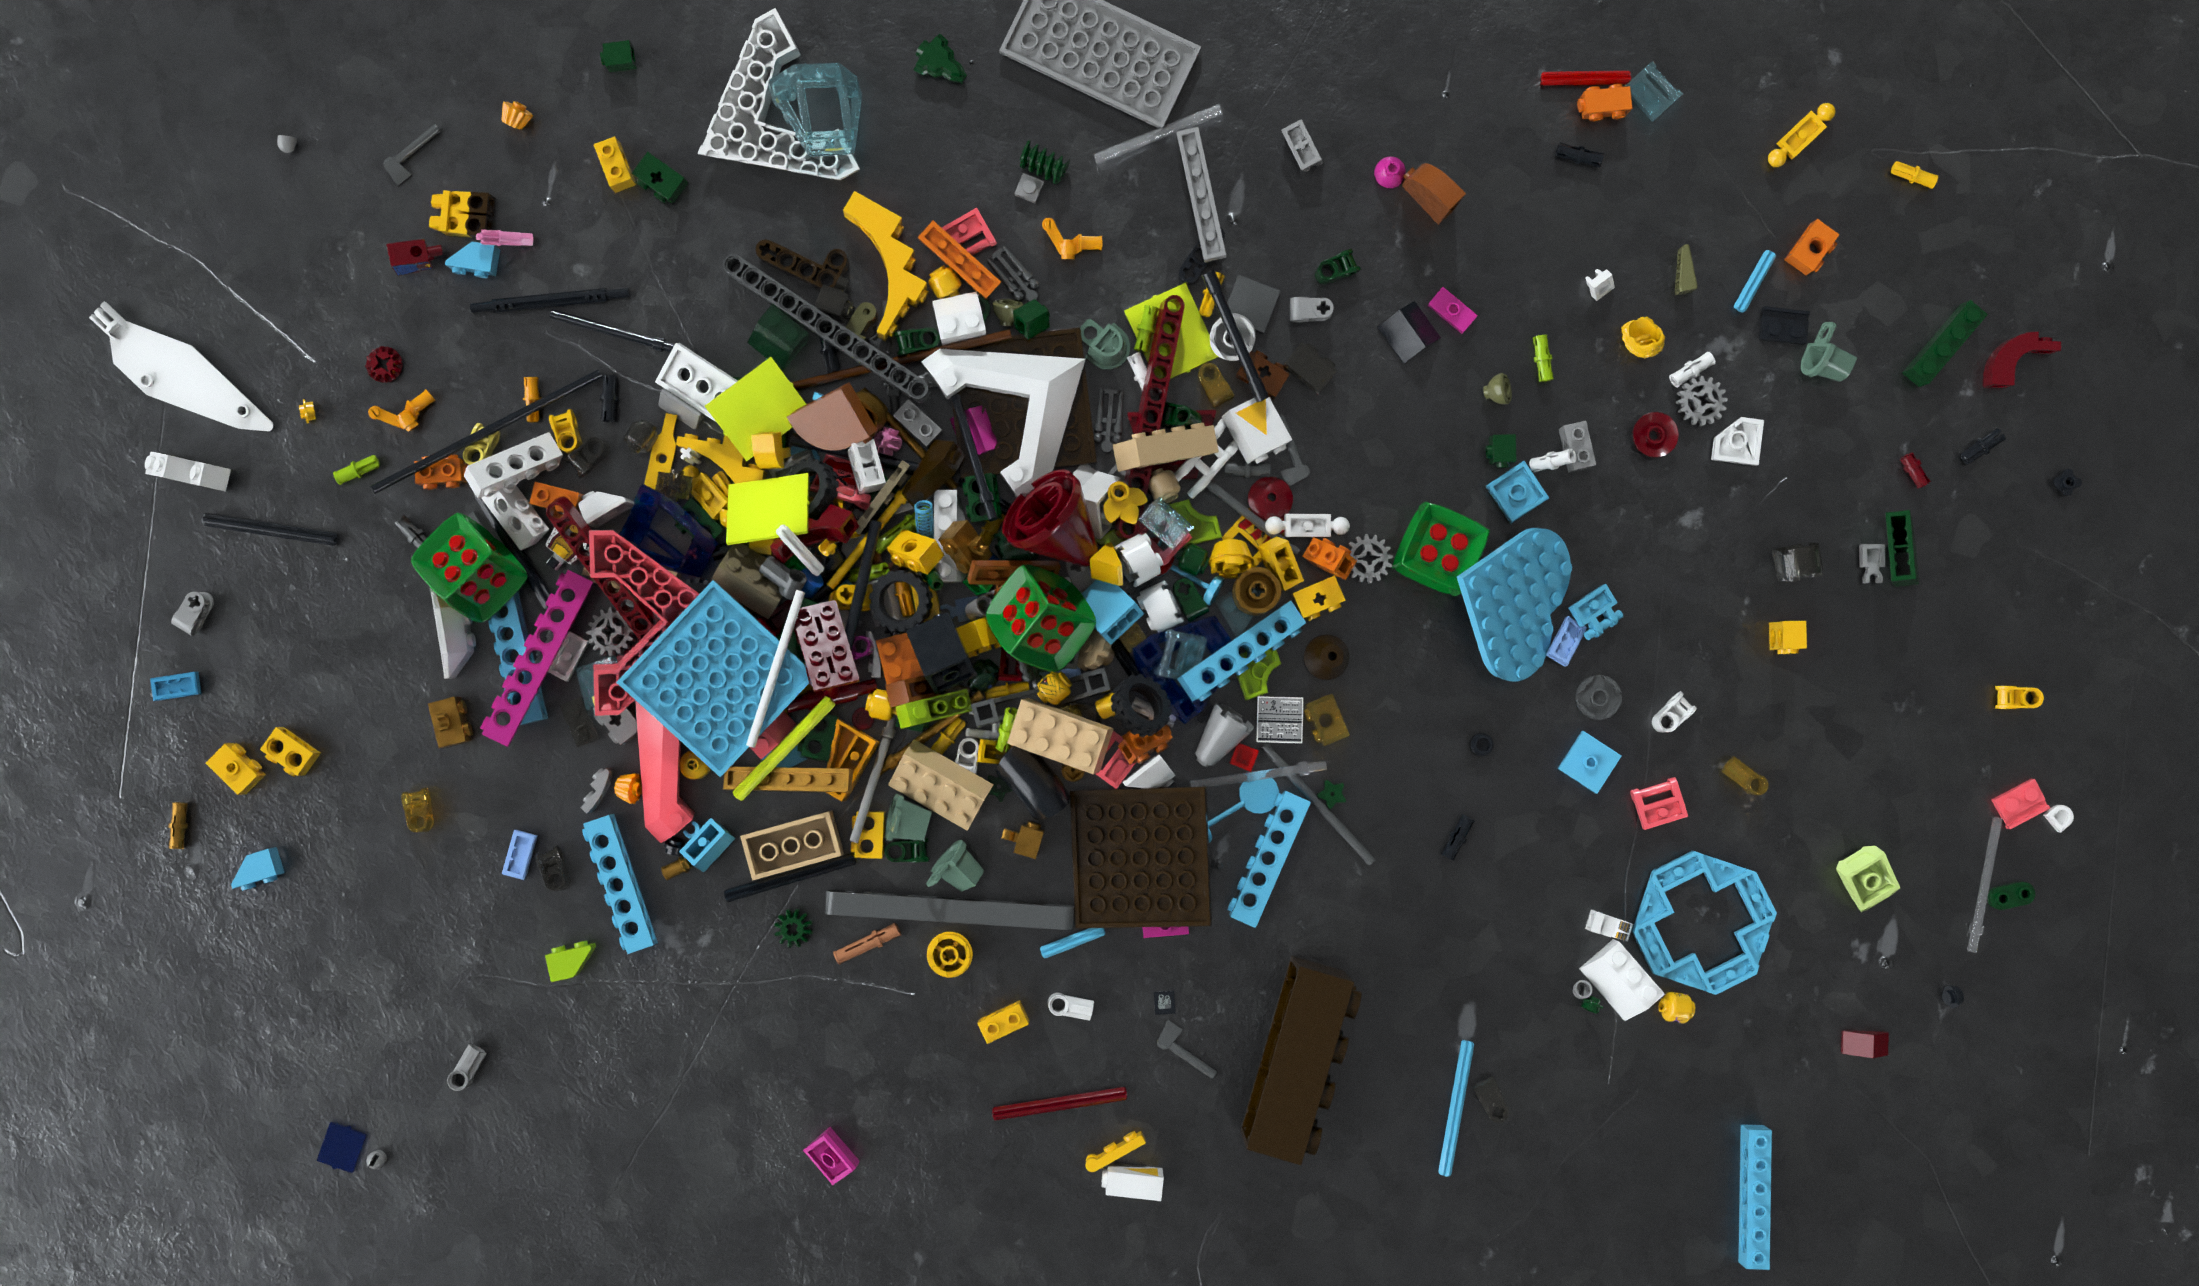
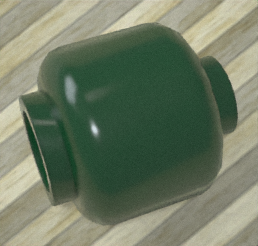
(1192, 559)

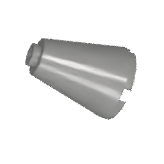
(1222, 733)

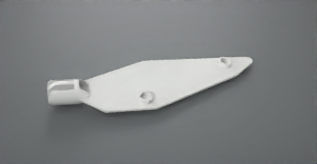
(176, 373)

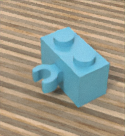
(706, 844)

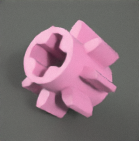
(888, 441)

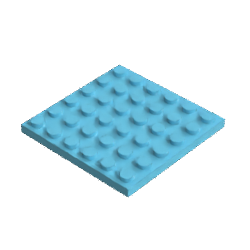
(710, 676)

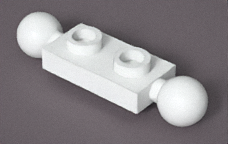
(1307, 525)

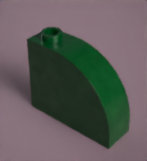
(1902, 548)

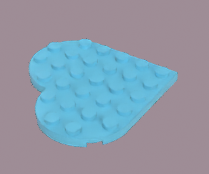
(1512, 601)

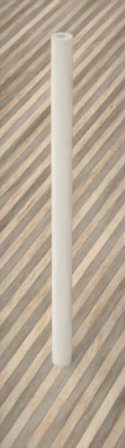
(775, 668)

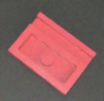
(2020, 803)

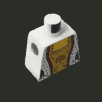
(561, 549)

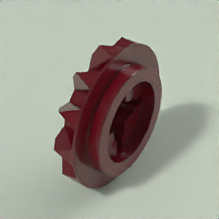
(394, 364)

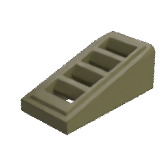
(1685, 272)

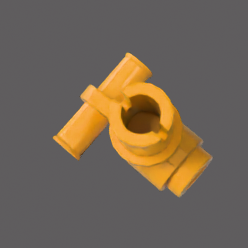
(1070, 247)
(407, 418)

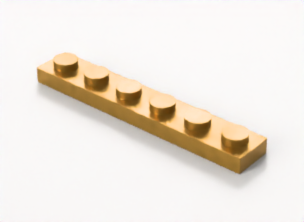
(794, 779)

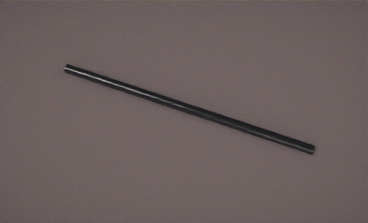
(486, 431)

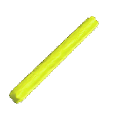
(784, 748)

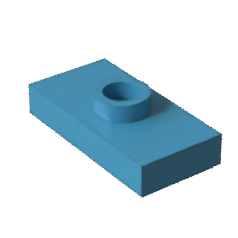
(175, 686)

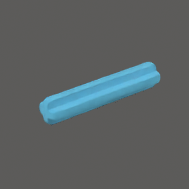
(1755, 281)
(1071, 941)

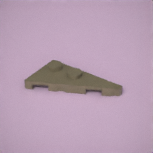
(884, 495)

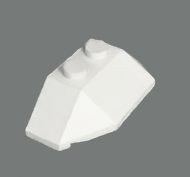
(454, 637)

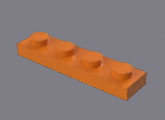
(959, 259)

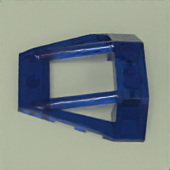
(639, 522)
(1149, 656)

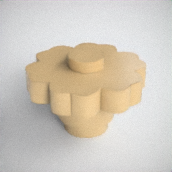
(1095, 653)

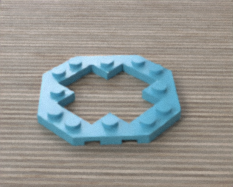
(1688, 969)

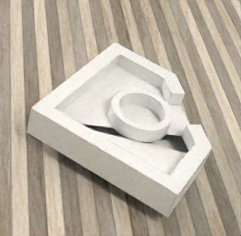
(1739, 442)

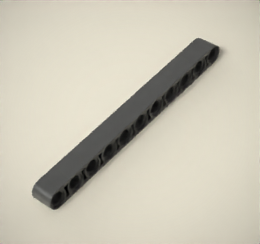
(817, 323)
(949, 910)

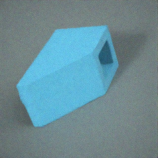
(475, 258)
(257, 867)

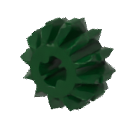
(785, 927)

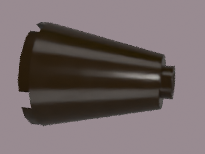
(1317, 658)

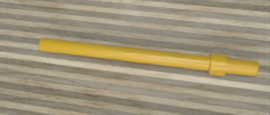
(858, 551)

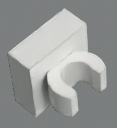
(1601, 284)

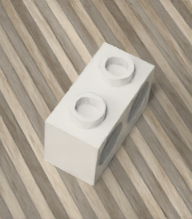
(866, 467)

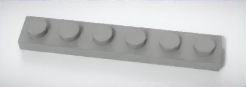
(1201, 194)

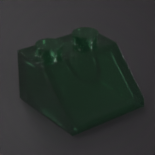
(778, 337)

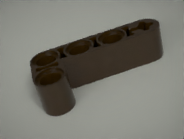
(799, 262)

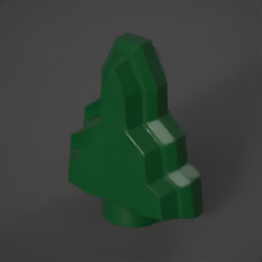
(938, 60)

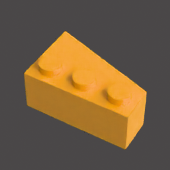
(850, 750)

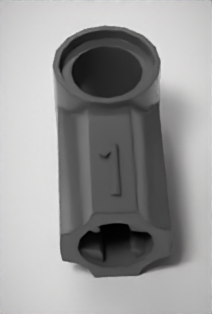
(786, 579)

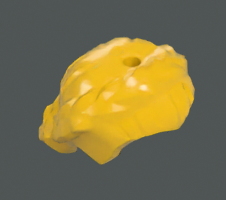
(1643, 337)

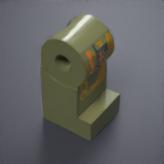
(861, 320)

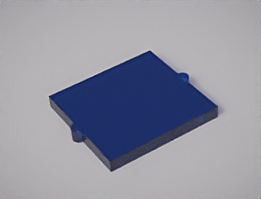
(341, 1147)

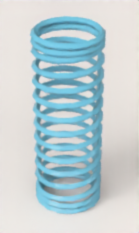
(924, 521)

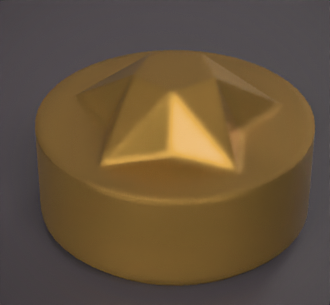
(1071, 774)

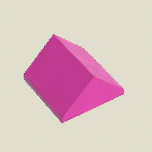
(980, 429)
(831, 1156)

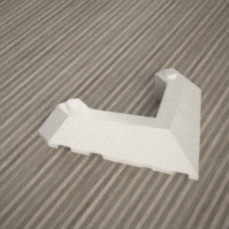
(739, 125)
(1044, 379)

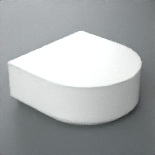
(2059, 817)

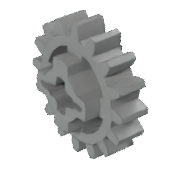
(1706, 391)
(1367, 548)
(601, 629)

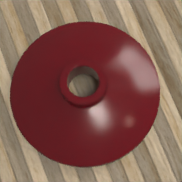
(1666, 433)
(1259, 502)

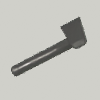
(393, 165)
(1300, 470)
(1166, 1041)

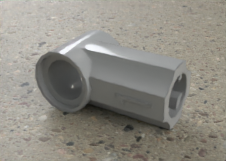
(467, 1066)

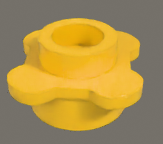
(307, 411)

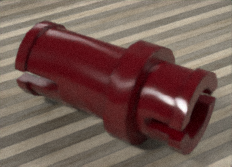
(1914, 469)

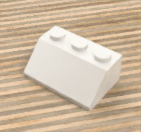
(1621, 980)

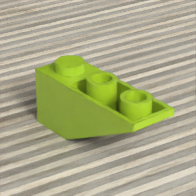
(933, 708)

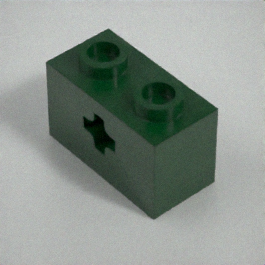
(651, 168)

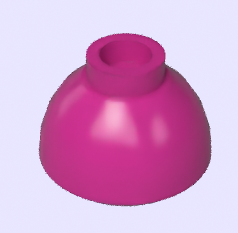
(1390, 172)

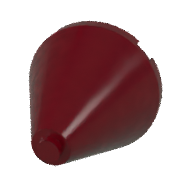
(1052, 520)

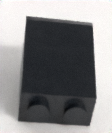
(941, 653)

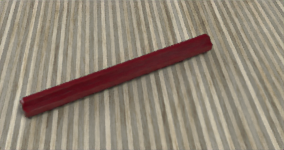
(1059, 1103)

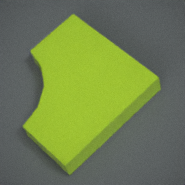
(1205, 527)
(1254, 680)

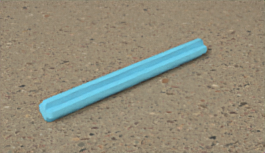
(1456, 1108)

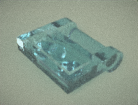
(1647, 96)
(1188, 656)

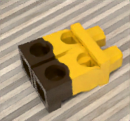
(462, 213)

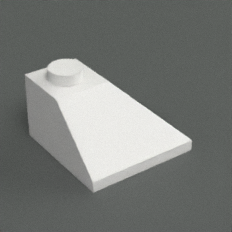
(602, 507)
(1152, 774)

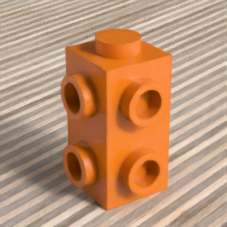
(1608, 102)
(447, 471)
(1330, 558)
(1138, 748)

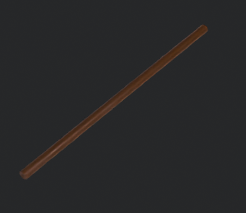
(903, 359)

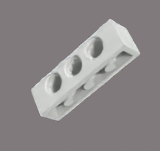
(520, 455)
(516, 516)

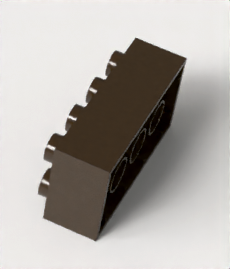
(1297, 1061)

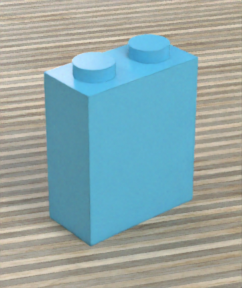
(1112, 609)

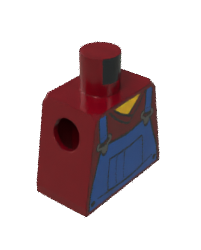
(404, 259)

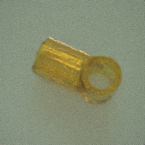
(1743, 776)

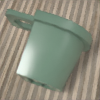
(1108, 348)
(1825, 358)
(906, 820)
(956, 867)

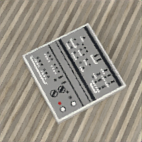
(1279, 719)

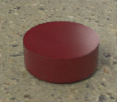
(862, 720)

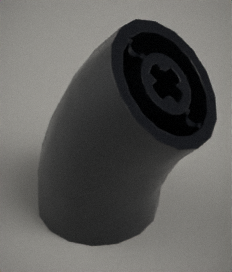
(1033, 783)

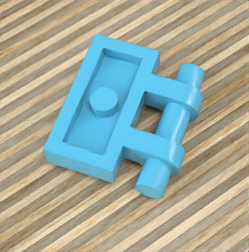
(1592, 606)

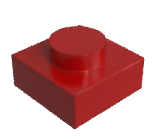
(1244, 757)

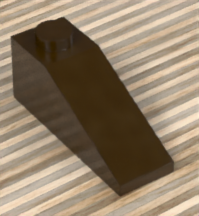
(933, 471)

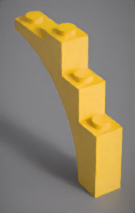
(897, 257)
(734, 464)

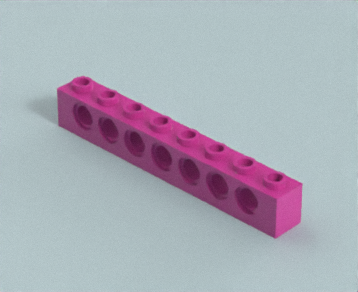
(581, 589)

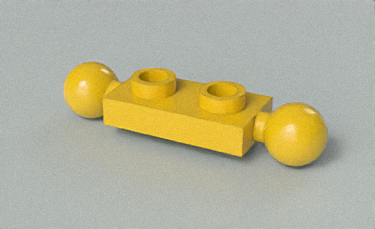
(1801, 135)
(708, 494)

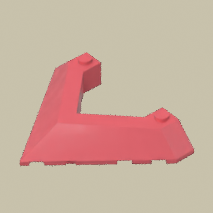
(653, 586)
(660, 770)

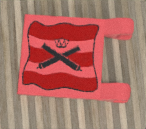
(847, 487)

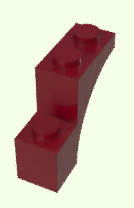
(833, 525)

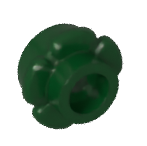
(1592, 1004)

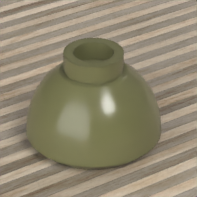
(1004, 310)
(1498, 389)

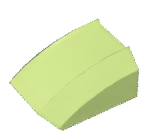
(1868, 877)

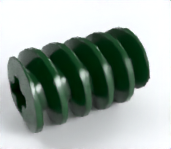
(1043, 163)

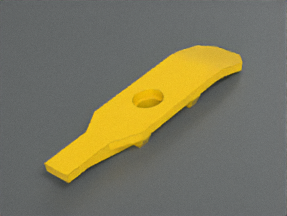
(665, 446)

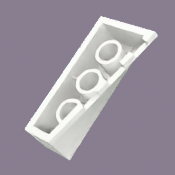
(946, 510)

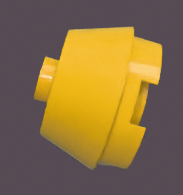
(1230, 558)
(949, 954)

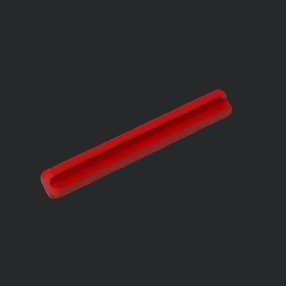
(1585, 77)

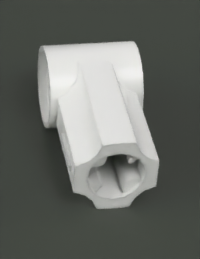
(1073, 1006)

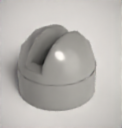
(286, 143)
(1586, 989)
(380, 1162)

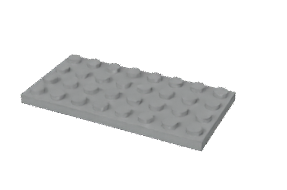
(1103, 54)

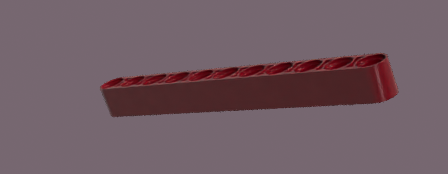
(1151, 382)

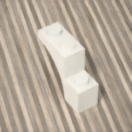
(187, 471)

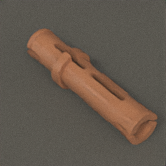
(867, 943)

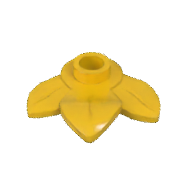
(1125, 506)

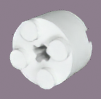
(1219, 336)
(1139, 559)
(1160, 607)

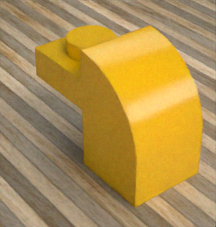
(768, 450)

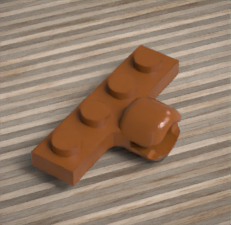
(1000, 570)

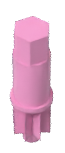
(499, 238)

